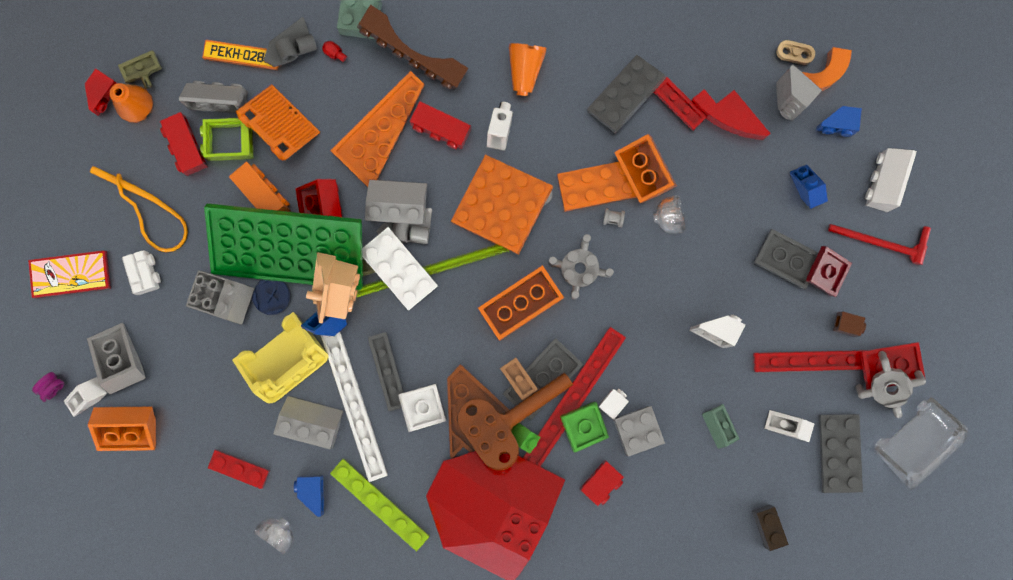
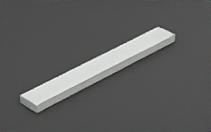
(354, 407)

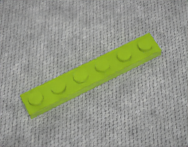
(380, 504)

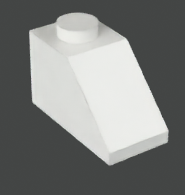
(84, 396)
(789, 426)

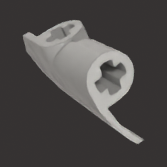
(410, 232)

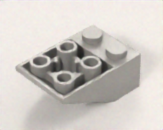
(220, 297)

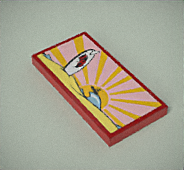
(69, 274)

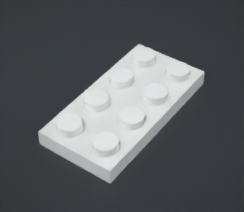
(398, 268)

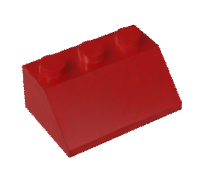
(319, 198)

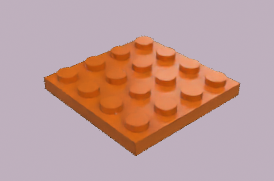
(502, 204)

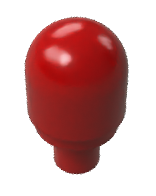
(333, 51)

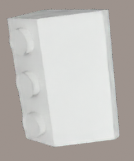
(890, 179)
(721, 331)

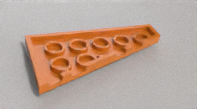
(374, 137)

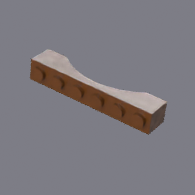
(446, 70)

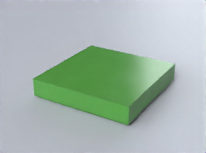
(584, 426)

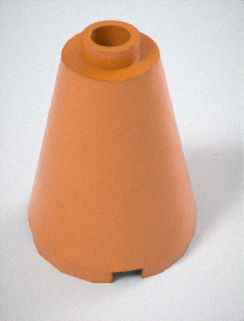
(525, 66)
(131, 102)

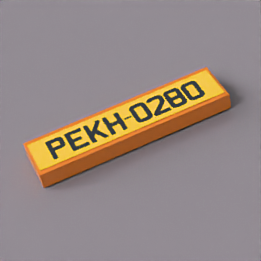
(236, 54)

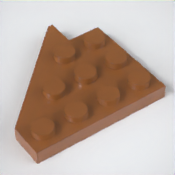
(462, 389)

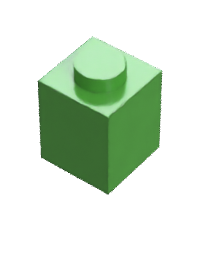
(525, 438)

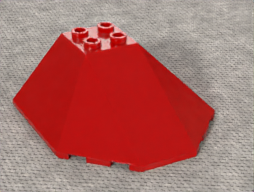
(493, 513)

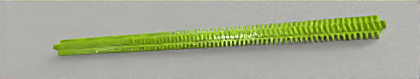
(441, 266)

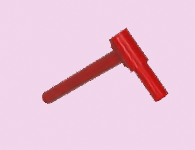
(916, 253)

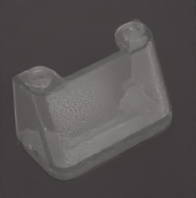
(922, 443)

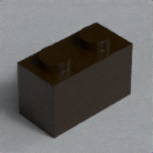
(770, 527)

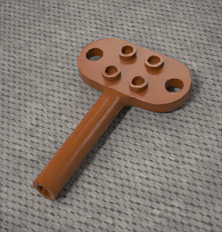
(491, 431)

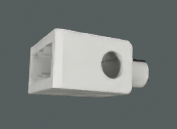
(500, 126)

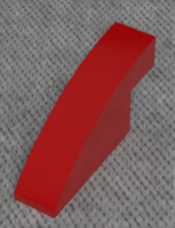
(731, 115)

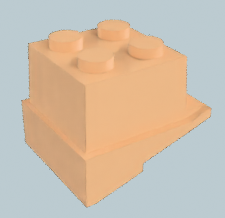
(333, 287)

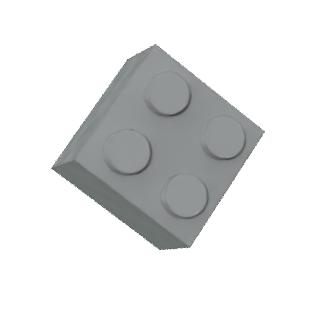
(638, 431)

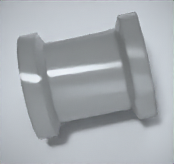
(614, 217)

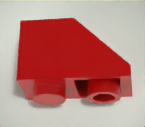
(98, 91)

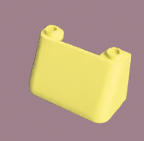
(282, 361)

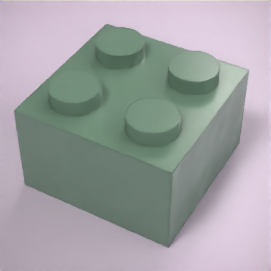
(351, 14)

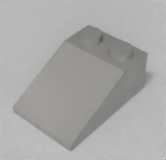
(115, 359)

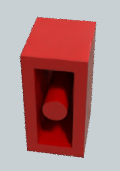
(602, 483)

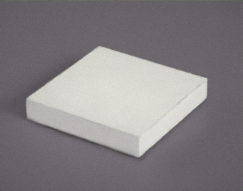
(422, 407)

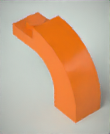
(836, 65)

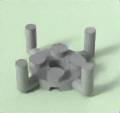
(591, 267)
(891, 376)

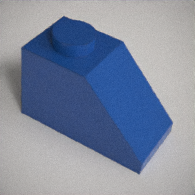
(330, 325)
(311, 493)

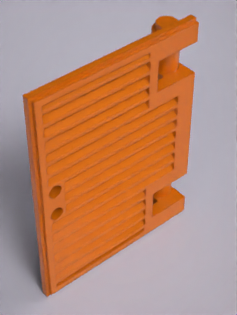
(277, 122)

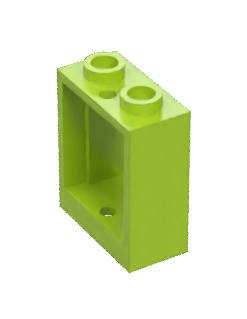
(207, 146)

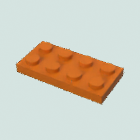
(594, 186)

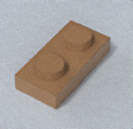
(519, 378)

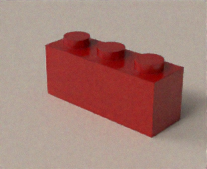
(440, 126)
(182, 144)

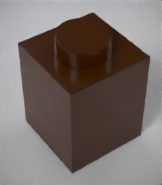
(849, 324)

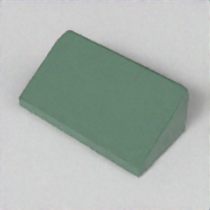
(720, 426)

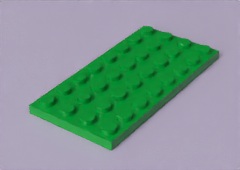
(278, 242)

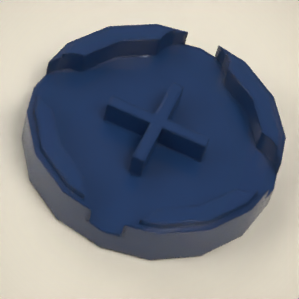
(271, 296)

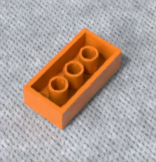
(520, 303)

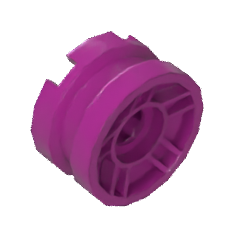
(48, 386)

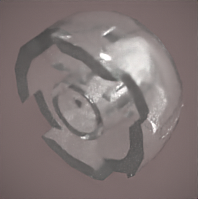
(670, 215)
(276, 533)

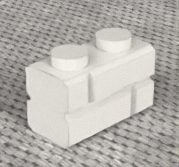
(141, 272)

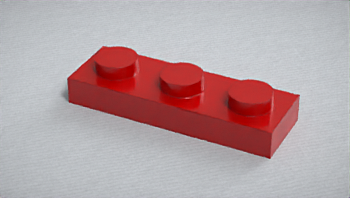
(680, 104)
(238, 469)

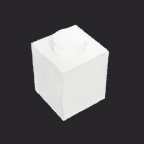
(613, 403)

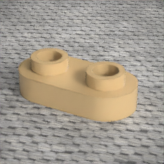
(794, 52)

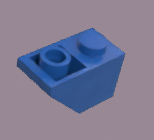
(844, 121)
(809, 186)

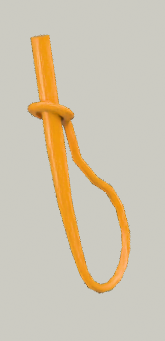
(122, 184)

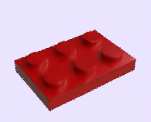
(903, 357)

